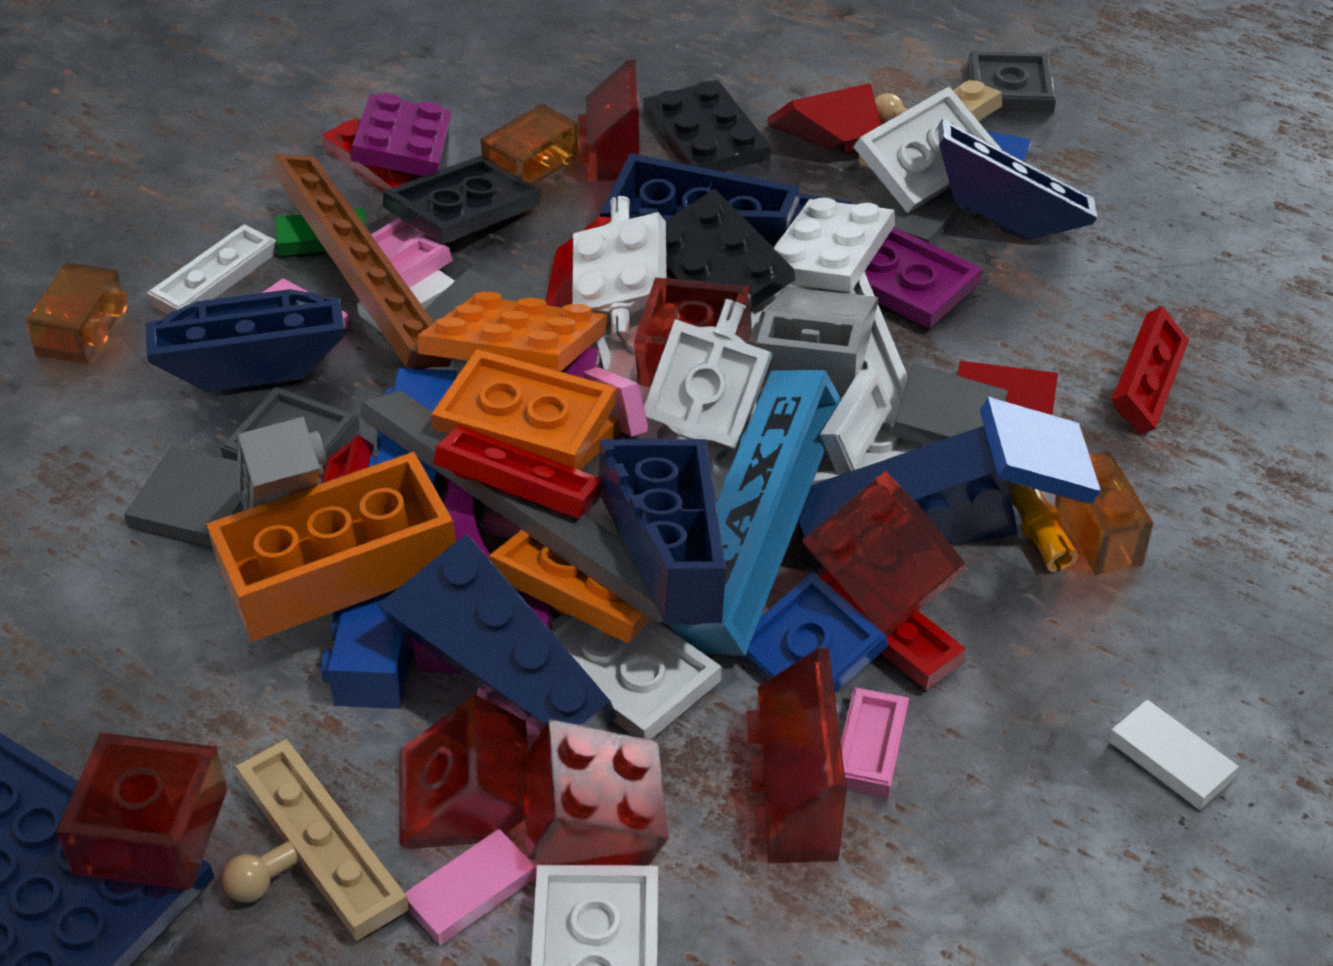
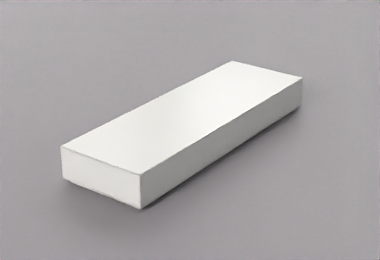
(214, 270)

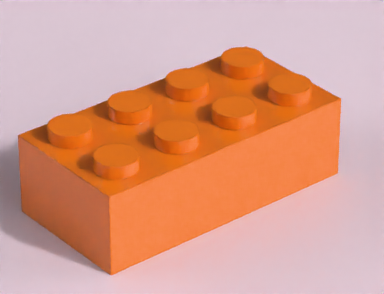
(330, 545)

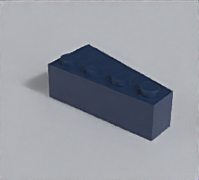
(671, 186)
(947, 479)
(668, 521)

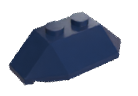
(1008, 189)
(246, 338)

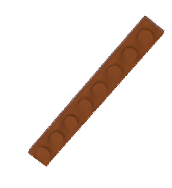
(357, 257)

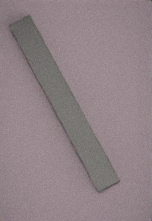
(573, 539)

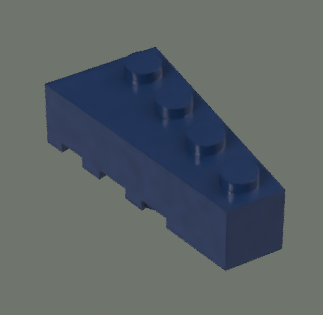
(490, 634)

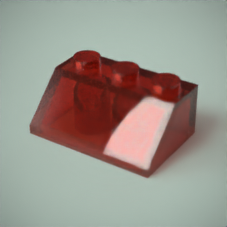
(798, 763)

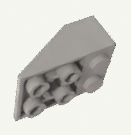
(818, 333)

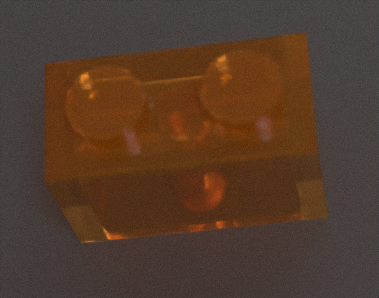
(533, 144)
(76, 313)
(1115, 526)

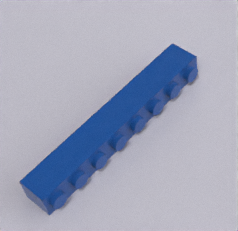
(368, 652)

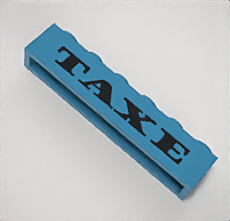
(764, 501)

